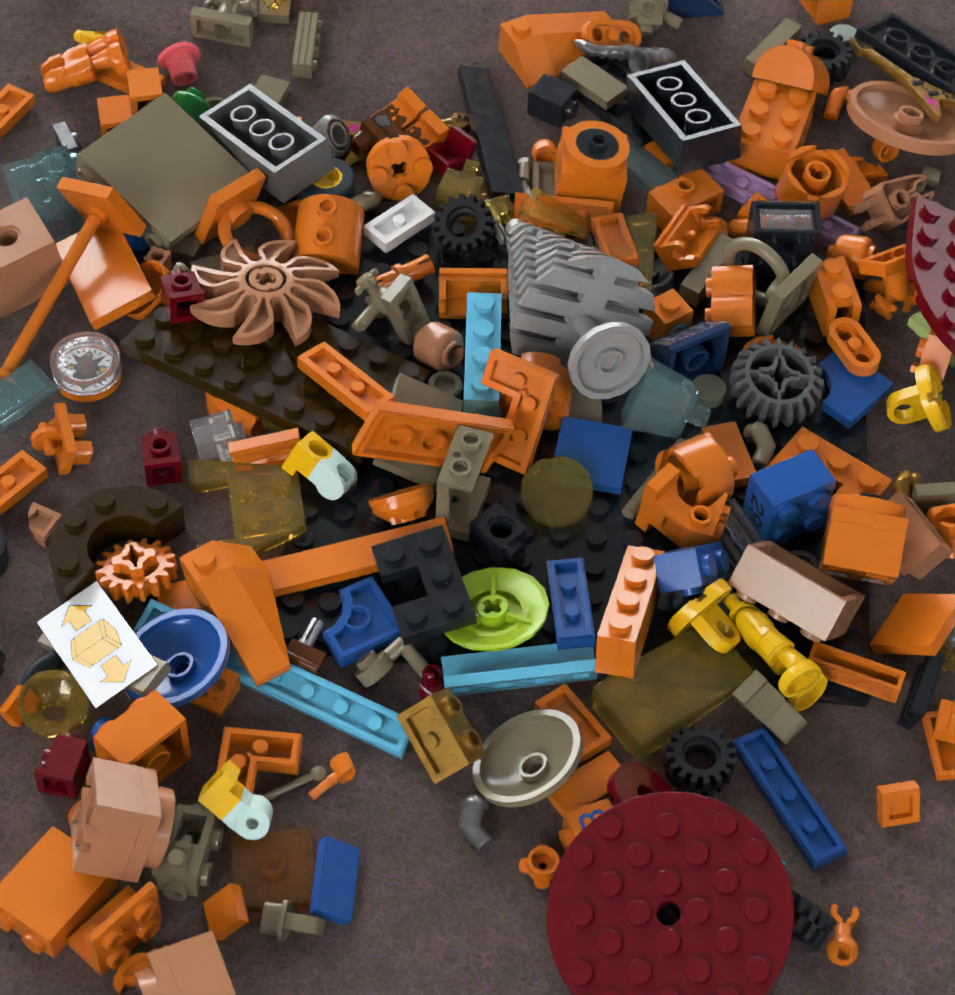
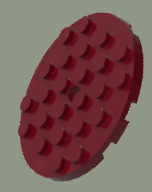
(662, 853)

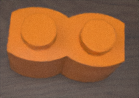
(733, 298)

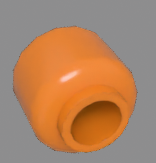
(853, 249)

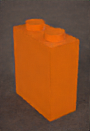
(47, 898)

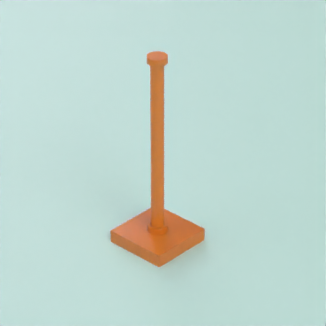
(100, 208)

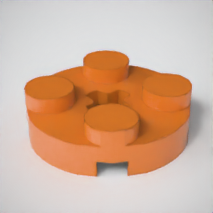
(396, 151)

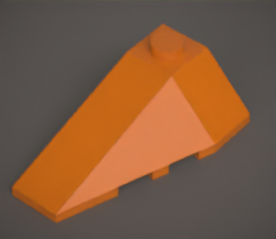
(239, 592)

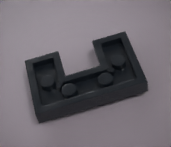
(447, 600)

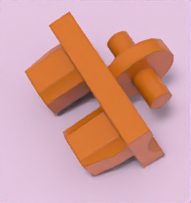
(58, 439)

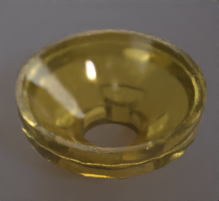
(51, 689)

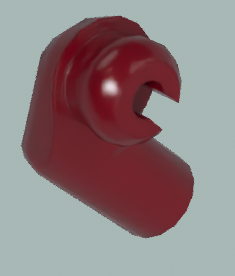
(431, 681)

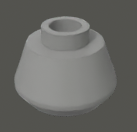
(336, 133)

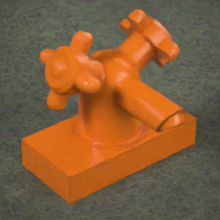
(894, 283)

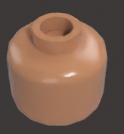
(438, 346)

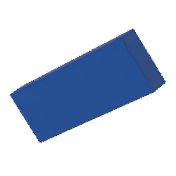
(570, 603)

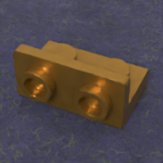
(441, 734)

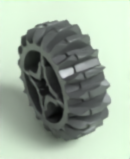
(760, 392)

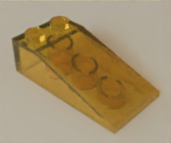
(668, 690)

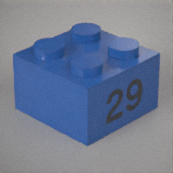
(789, 497)

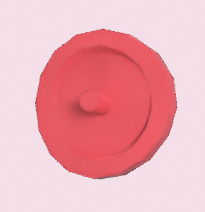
(180, 62)

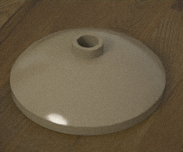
(528, 758)

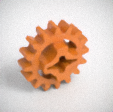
(136, 570)

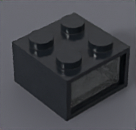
(786, 227)

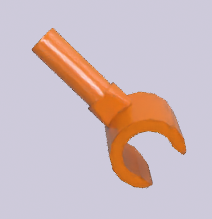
(342, 772)

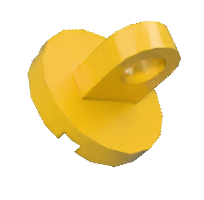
(923, 399)
(708, 618)

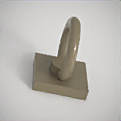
(786, 291)

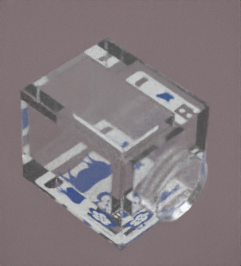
(214, 433)

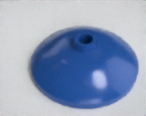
(193, 647)

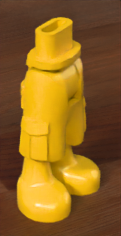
(801, 677)

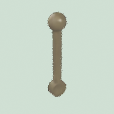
(316, 773)

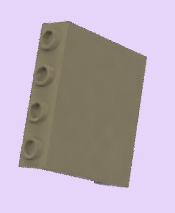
(161, 169)

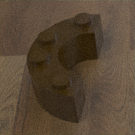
(105, 519)

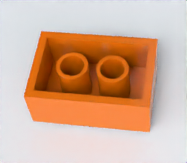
(773, 126)

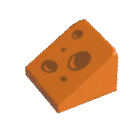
(221, 694)

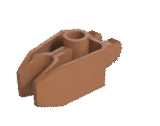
(890, 202)

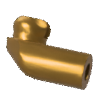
(906, 482)

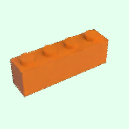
(628, 614)

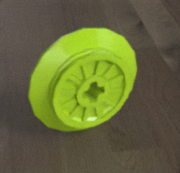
(507, 609)

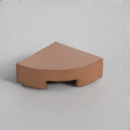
(42, 523)

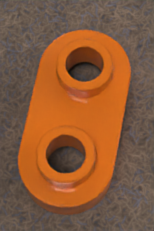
(609, 31)
(858, 350)

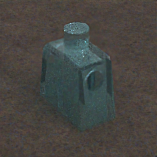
(663, 403)

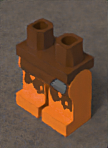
(402, 117)

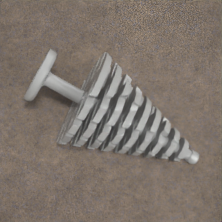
(578, 309)

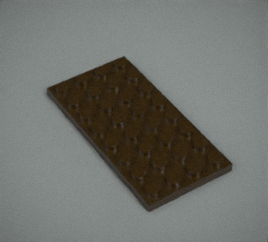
(266, 374)

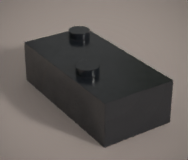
(683, 116)

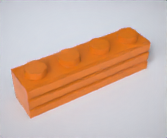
(858, 672)

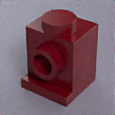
(179, 288)
(161, 451)
(63, 766)

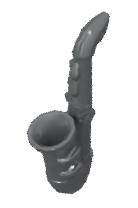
(638, 57)

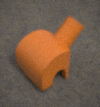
(944, 522)

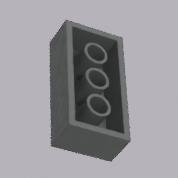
(270, 139)

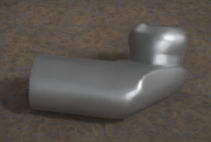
(470, 821)

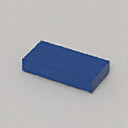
(334, 881)

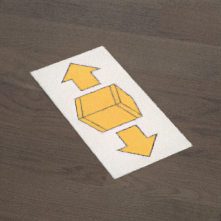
(96, 644)

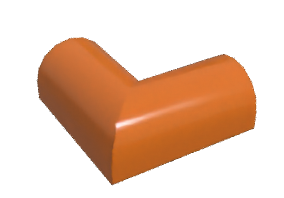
(260, 751)

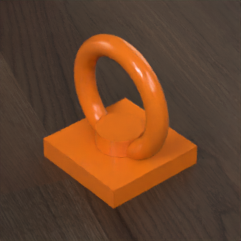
(234, 206)

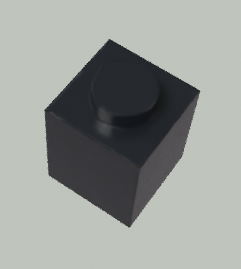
(552, 101)

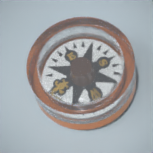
(86, 366)

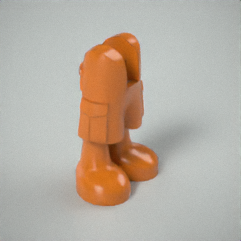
(81, 63)

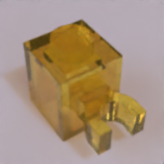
(459, 182)

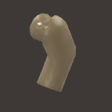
(760, 434)

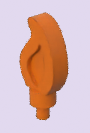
(125, 974)

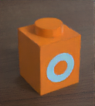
(670, 314)

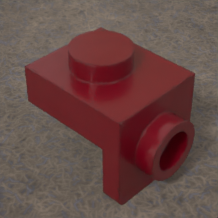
(453, 152)

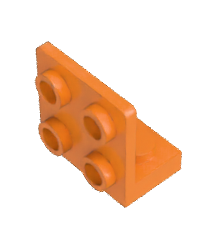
(118, 928)

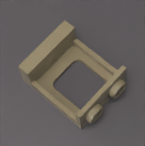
(459, 484)

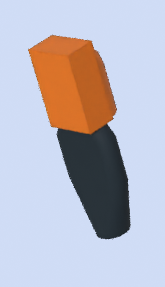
(9, 709)

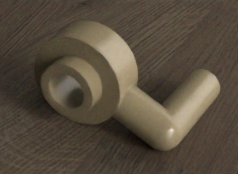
(375, 665)

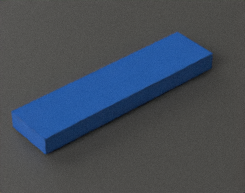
(789, 798)

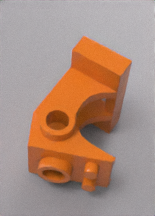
(674, 517)

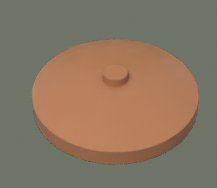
(896, 119)

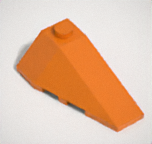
(543, 43)

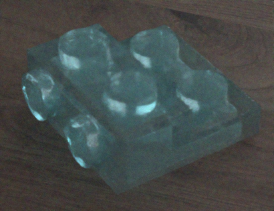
(38, 180)

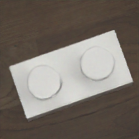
(399, 223)

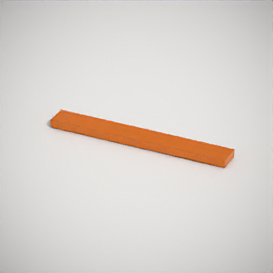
(313, 566)

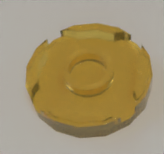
(557, 491)

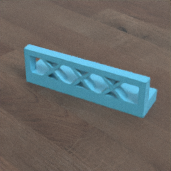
(517, 669)

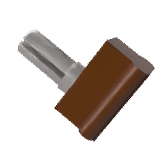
(302, 652)

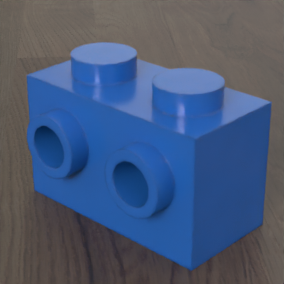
(691, 568)

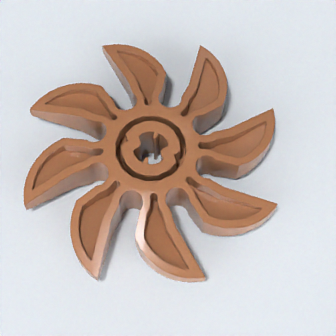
(266, 292)

